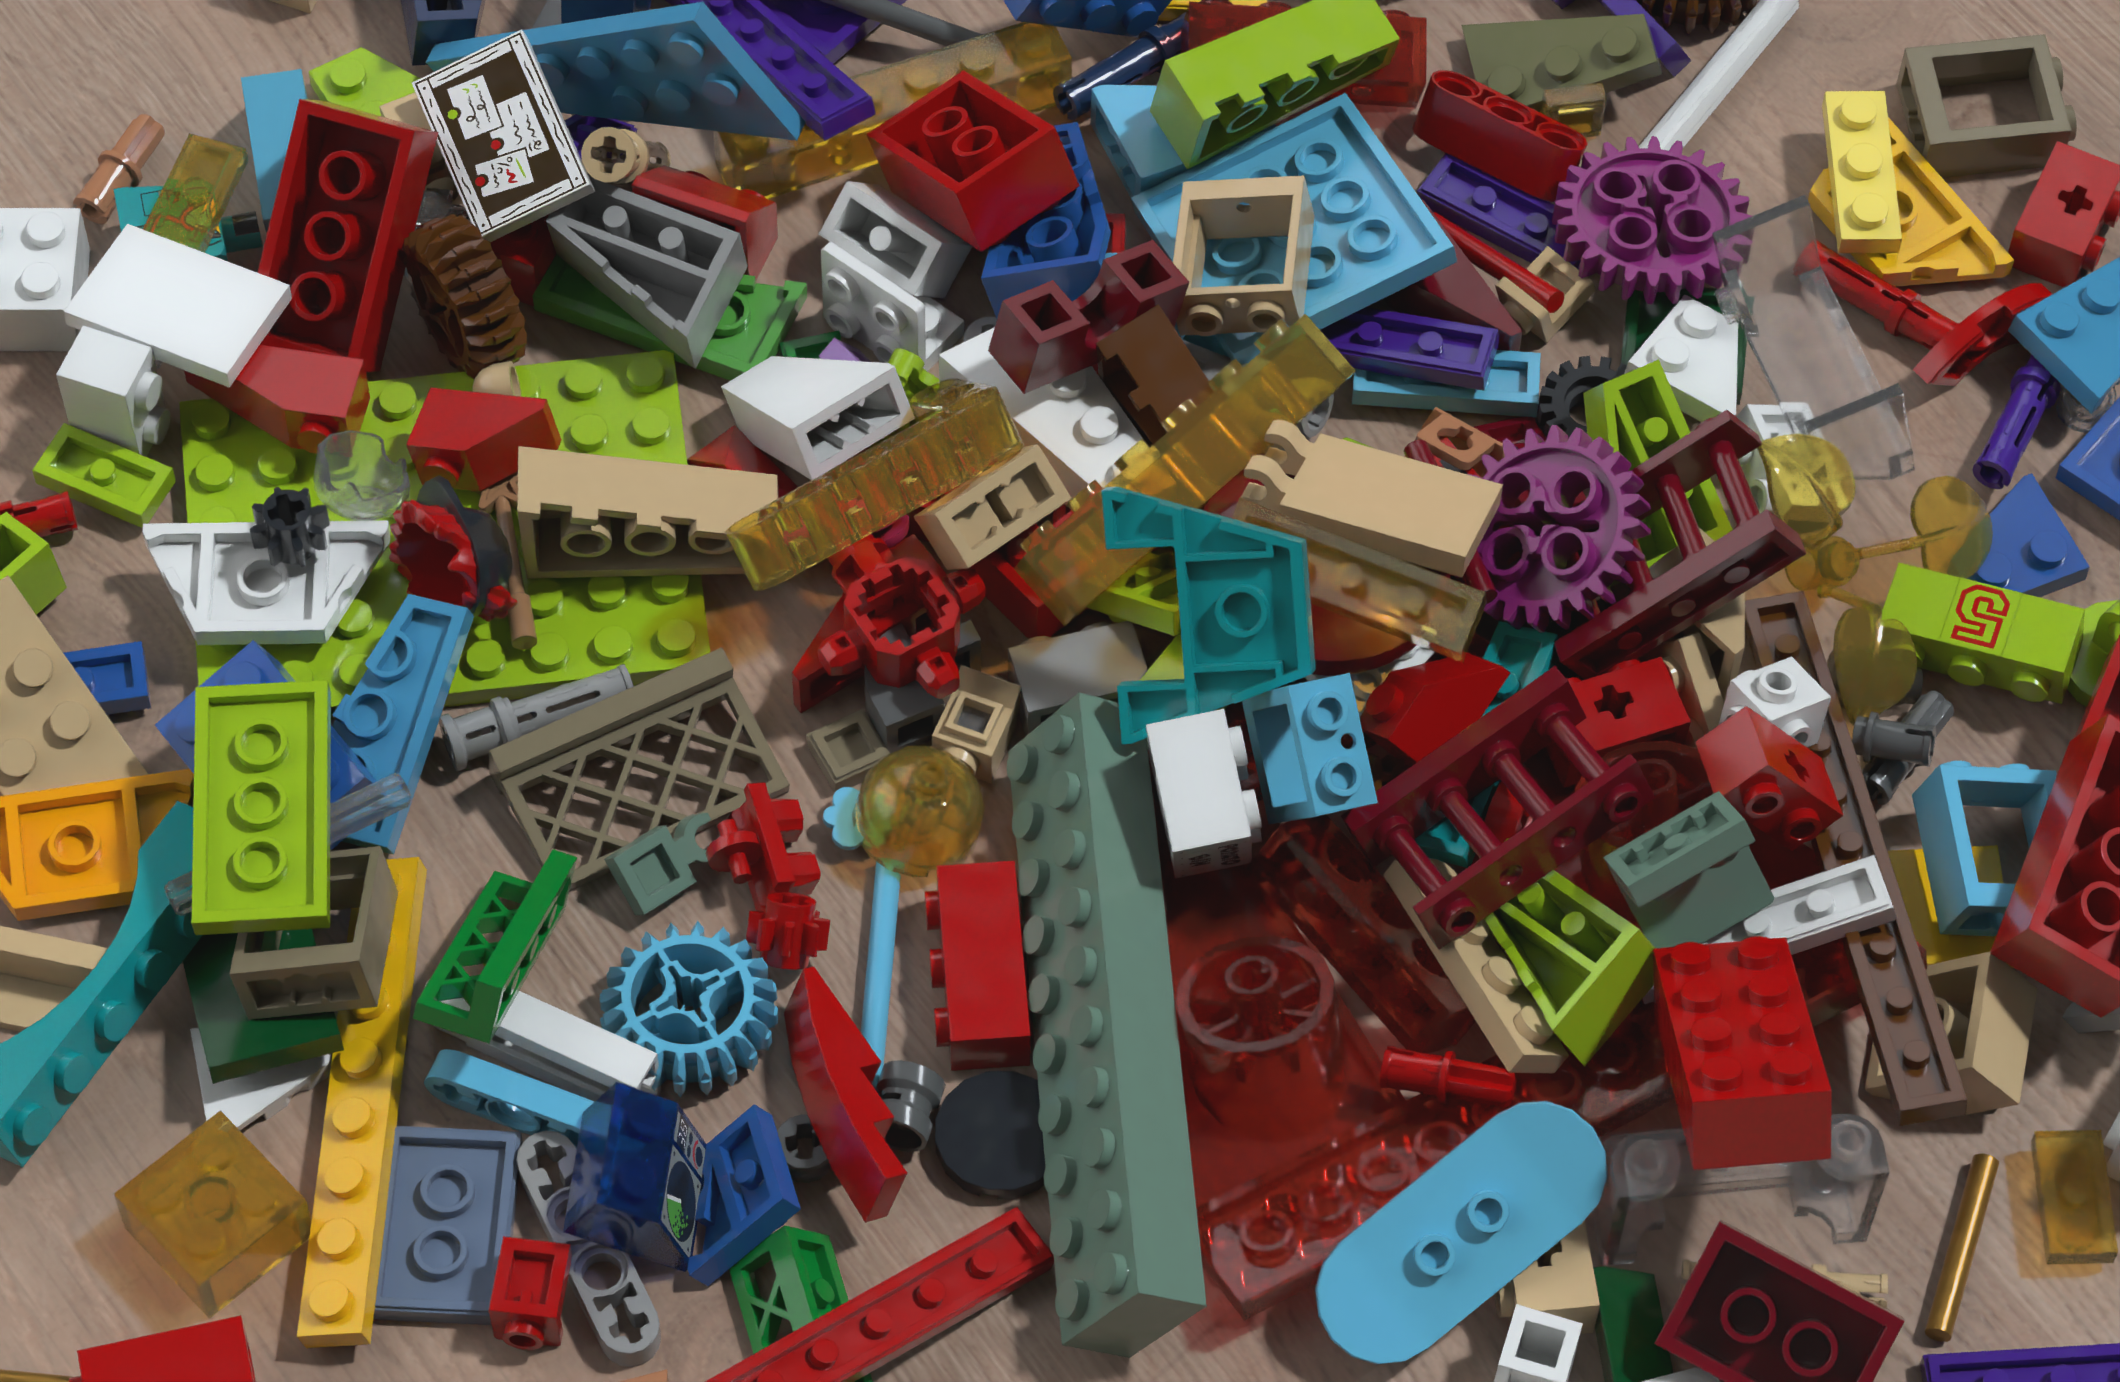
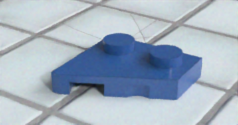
(2030, 545)
(743, 1193)

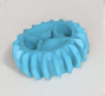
(701, 975)

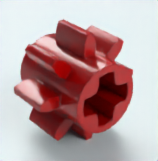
(788, 930)

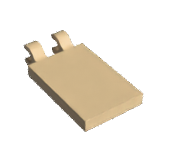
(1375, 497)

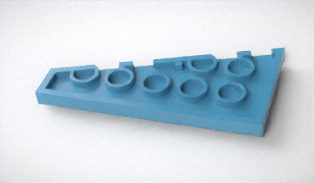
(652, 69)

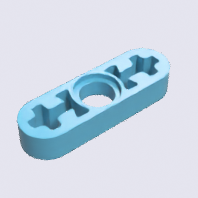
(505, 1095)

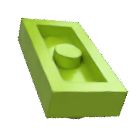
(104, 475)

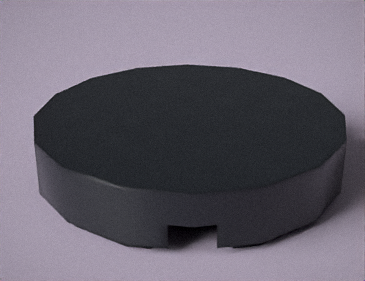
(992, 1135)

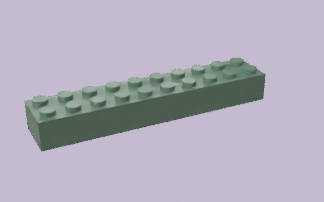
(1104, 1032)

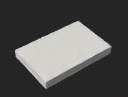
(180, 303)

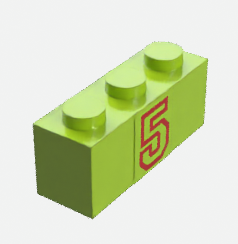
(1987, 632)

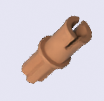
(119, 168)

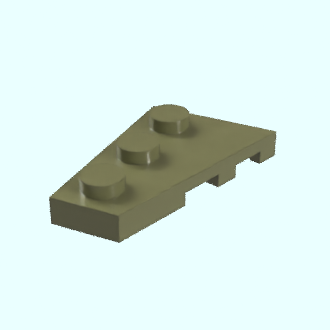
(1561, 53)

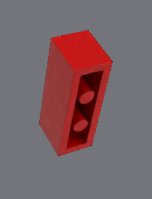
(979, 966)

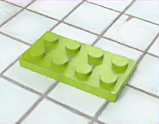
(261, 807)

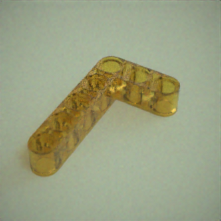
(956, 436)

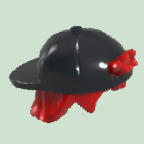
(452, 552)

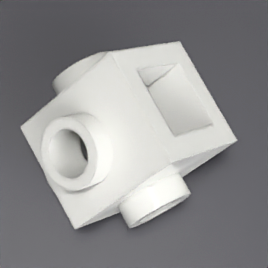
(1782, 696)

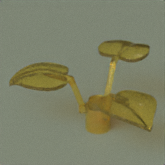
(1807, 489)

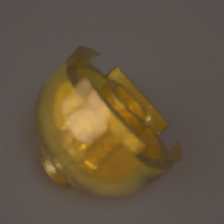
(919, 810)

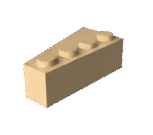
(630, 515)

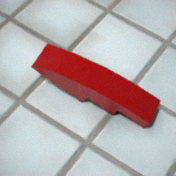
(835, 1081)

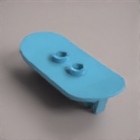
(1461, 1232)

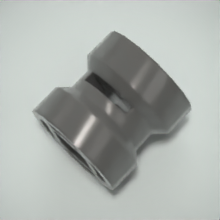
(910, 1095)

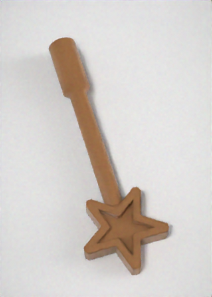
(501, 498)

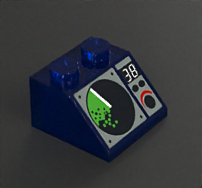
(637, 1177)

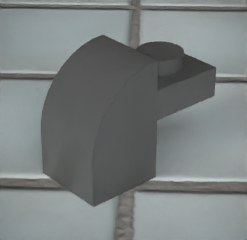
(909, 713)

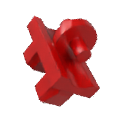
(755, 850)

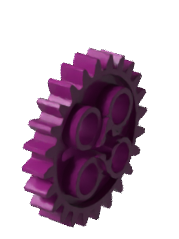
(1614, 235)
(1556, 475)

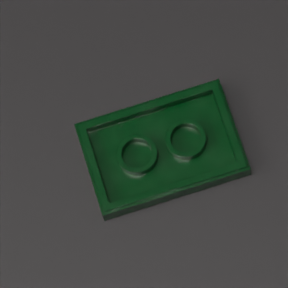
(231, 1040)

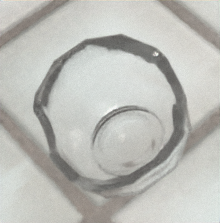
(358, 477)

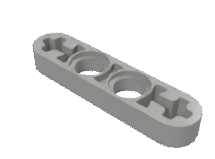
(586, 1253)

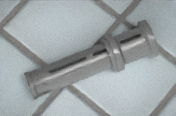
(503, 714)

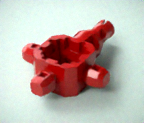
(871, 582)

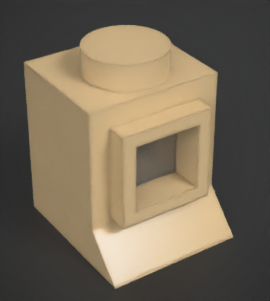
(979, 722)

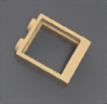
(1214, 212)

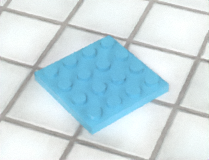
(1367, 223)

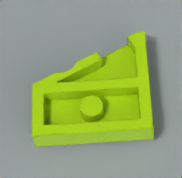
(1145, 594)

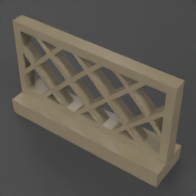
(623, 720)

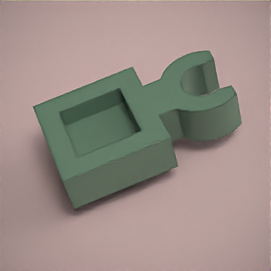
(657, 865)

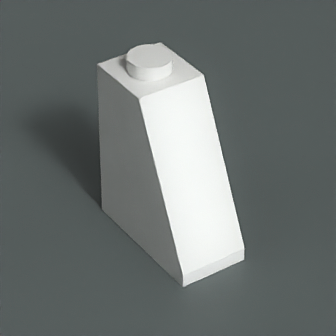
(817, 409)

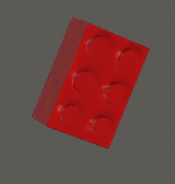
(973, 160)

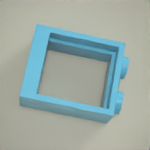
(1300, 750)
(1959, 900)

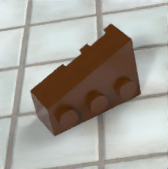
(1150, 372)

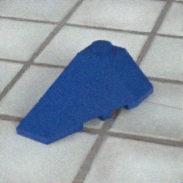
(1056, 244)

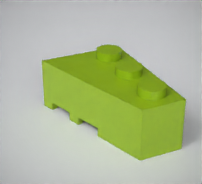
(1640, 420)
(1575, 960)

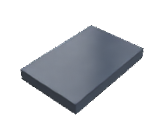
(446, 1223)

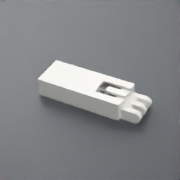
(564, 1049)

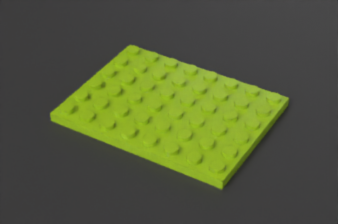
(581, 624)

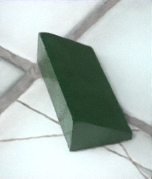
(1629, 1326)

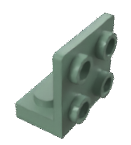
(1691, 875)

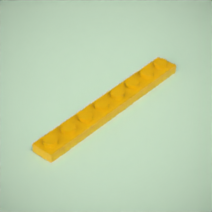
(360, 1138)

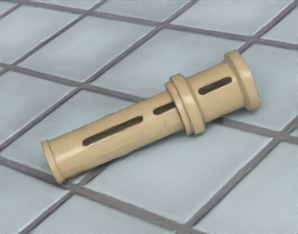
(620, 141)

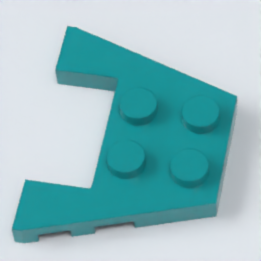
(1238, 607)

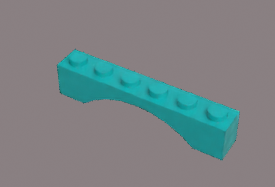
(61, 1053)

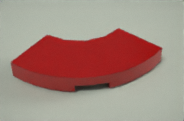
(1978, 336)

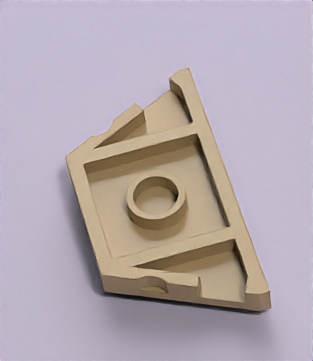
(48, 716)

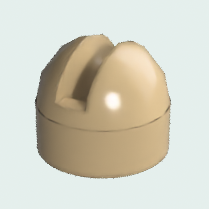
(498, 379)

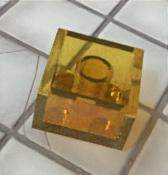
(214, 1214)

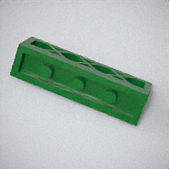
(505, 961)
(804, 1285)

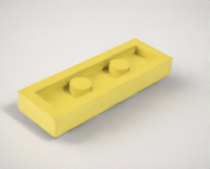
(1861, 172)

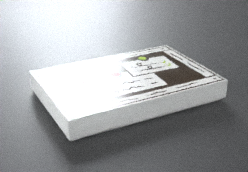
(503, 137)

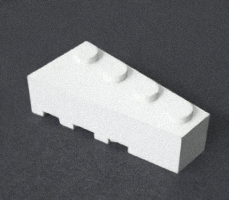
(1069, 419)

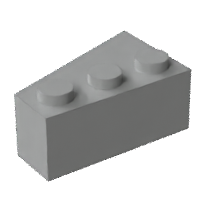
(652, 262)

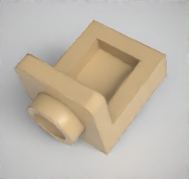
(1532, 315)

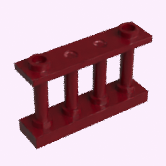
(1706, 575)
(1468, 765)

